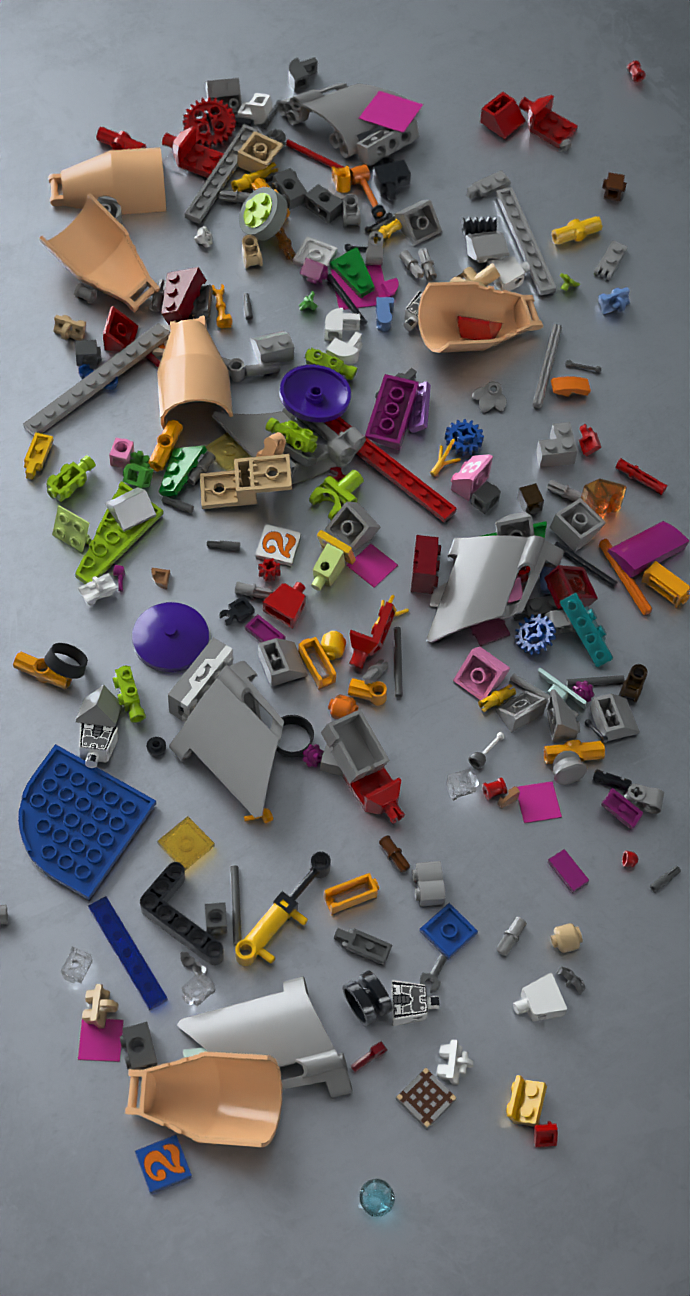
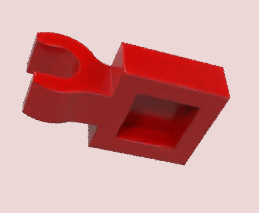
(590, 441)

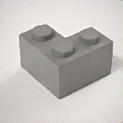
(559, 448)

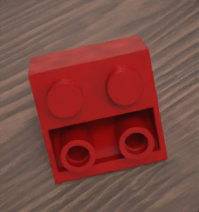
(502, 115)

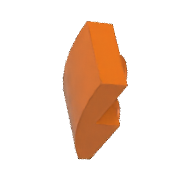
(567, 385)

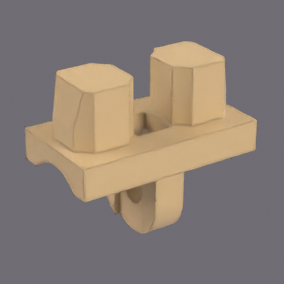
(63, 324)
(101, 1005)

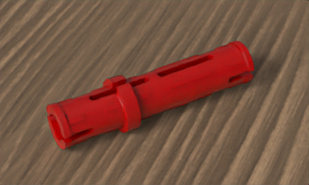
(639, 475)

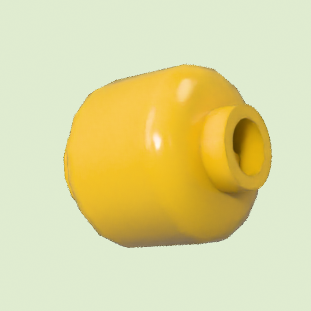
(333, 644)

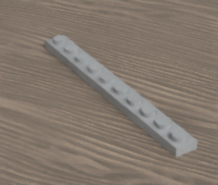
(96, 380)

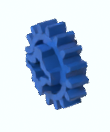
(466, 437)
(535, 634)

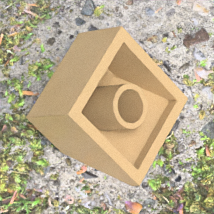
(257, 152)

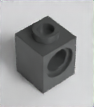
(87, 352)
(485, 497)
(216, 910)

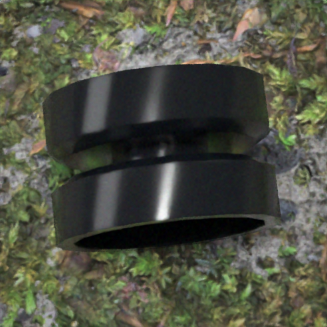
(367, 998)

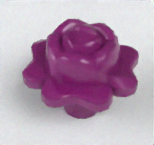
(584, 690)
(313, 755)

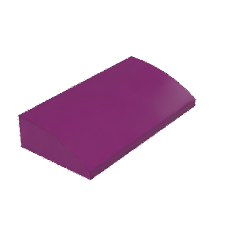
(392, 411)
(647, 547)

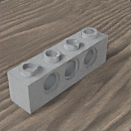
(385, 142)

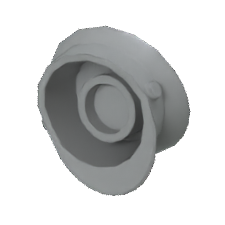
(568, 768)

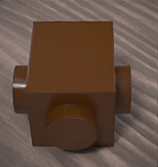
(614, 186)

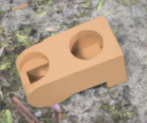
(273, 445)

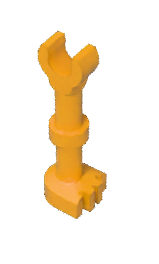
(223, 320)

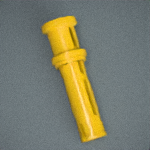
(246, 180)

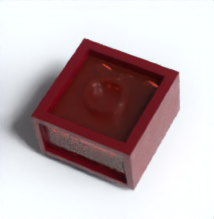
(569, 580)

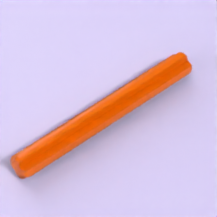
(628, 582)

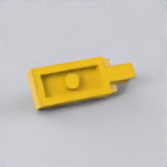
(37, 454)

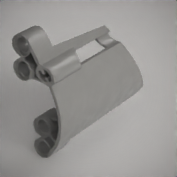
(338, 108)
(250, 434)
(485, 578)
(232, 737)
(278, 1027)

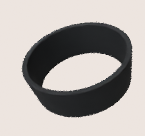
(63, 668)
(301, 721)

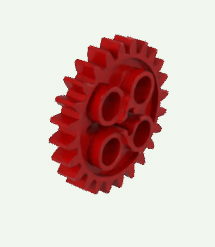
(223, 119)

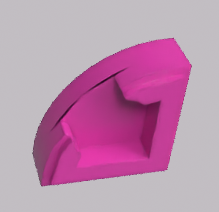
(390, 287)

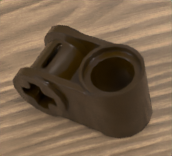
(633, 685)

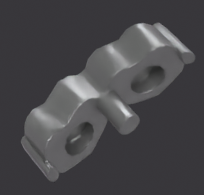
(189, 961)
(575, 980)

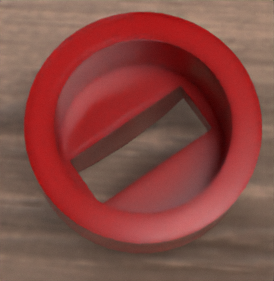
(629, 859)

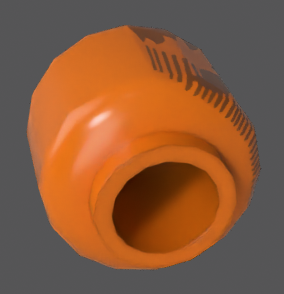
(342, 706)

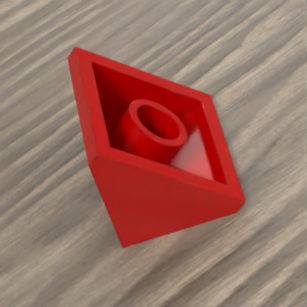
(477, 328)
(118, 331)

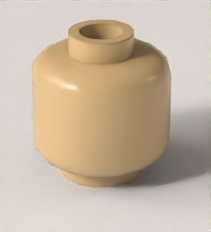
(566, 938)

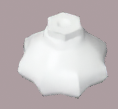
(204, 237)

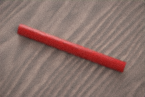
(313, 155)

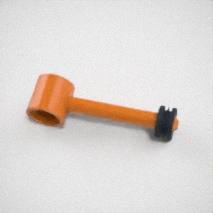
(361, 175)

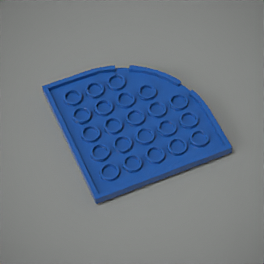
(78, 820)

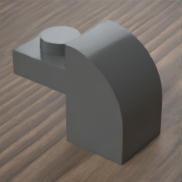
(300, 72)

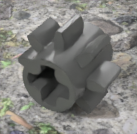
(277, 135)

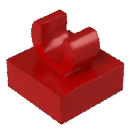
(545, 1135)

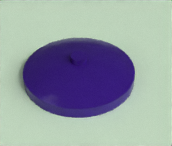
(315, 393)
(170, 636)

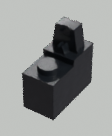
(390, 177)

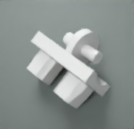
(98, 588)
(457, 1062)

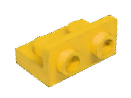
(526, 1101)

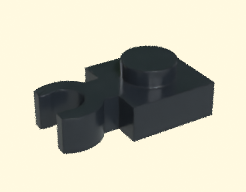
(238, 609)

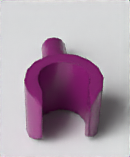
(120, 572)

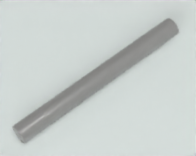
(531, 688)

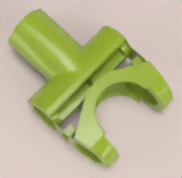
(337, 491)

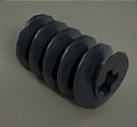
(478, 226)

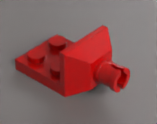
(545, 122)
(190, 154)
(366, 645)
(378, 794)

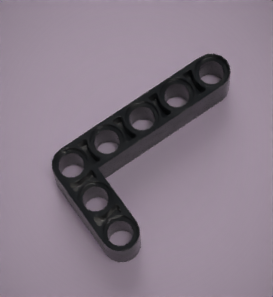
(177, 919)

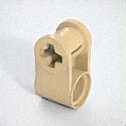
(251, 252)

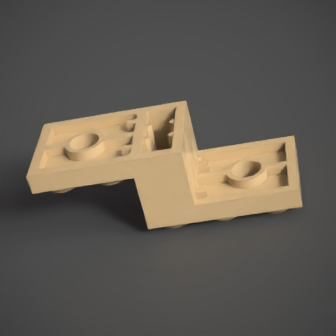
(245, 481)

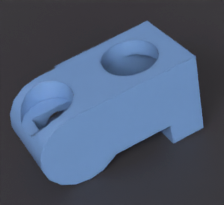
(384, 308)

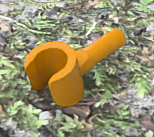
(267, 816)

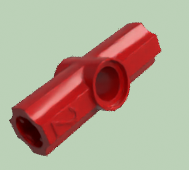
(119, 140)

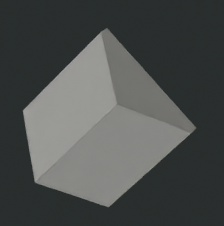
(131, 508)
(99, 708)
(521, 710)

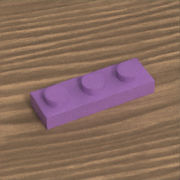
(419, 415)

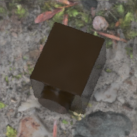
(530, 499)

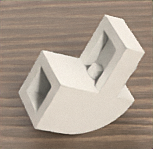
(257, 109)
(337, 321)
(344, 351)

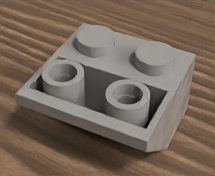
(225, 90)
(487, 246)
(281, 661)
(613, 716)

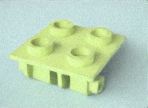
(71, 529)

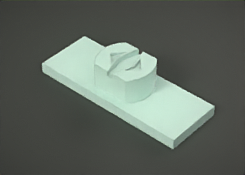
(561, 689)

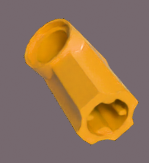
(359, 689)

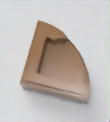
(161, 577)
(510, 798)

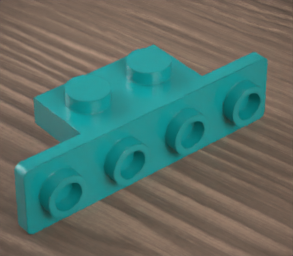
(587, 629)

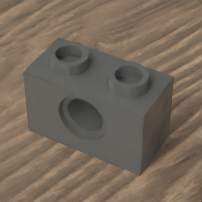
(288, 180)
(323, 203)
(138, 1035)

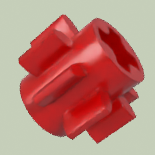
(269, 570)

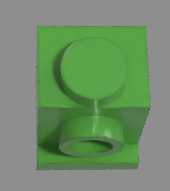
(144, 476)

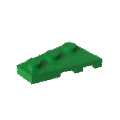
(354, 272)
(178, 468)

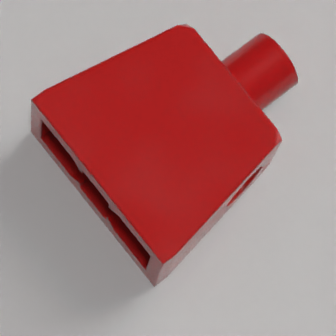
(286, 603)

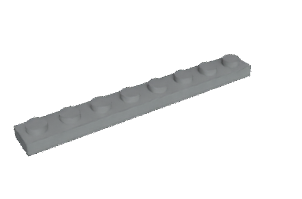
(218, 177)
(526, 241)

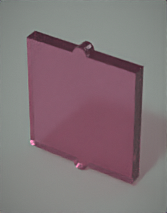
(490, 631)

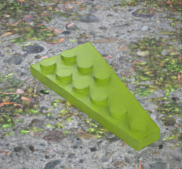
(111, 542)

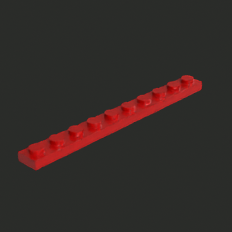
(399, 475)

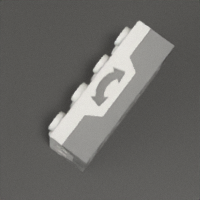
(199, 678)

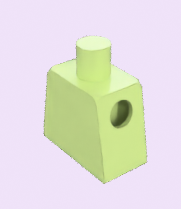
(328, 567)

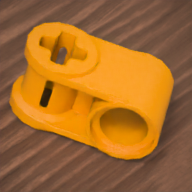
(341, 179)

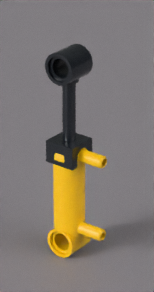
(283, 909)

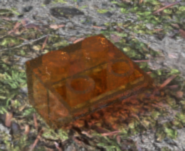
(603, 496)

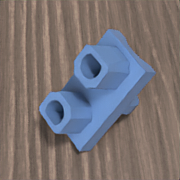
(616, 300)

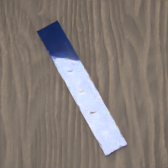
(127, 953)

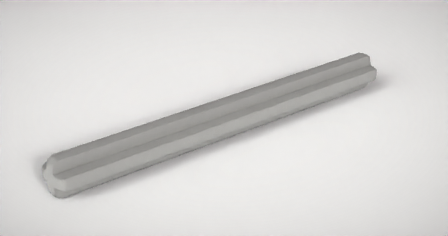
(547, 366)

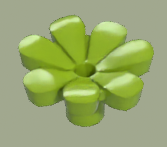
(568, 282)

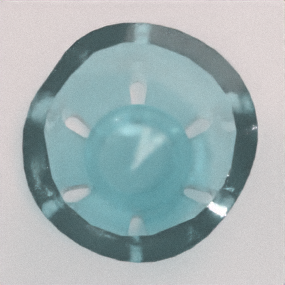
(376, 1198)

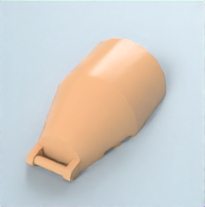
(126, 175)
(102, 255)
(446, 301)
(192, 369)
(212, 1097)

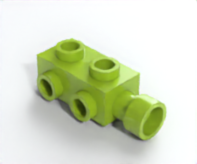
(324, 359)
(294, 434)
(69, 478)
(128, 693)

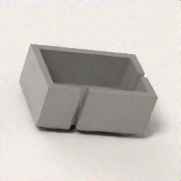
(355, 746)

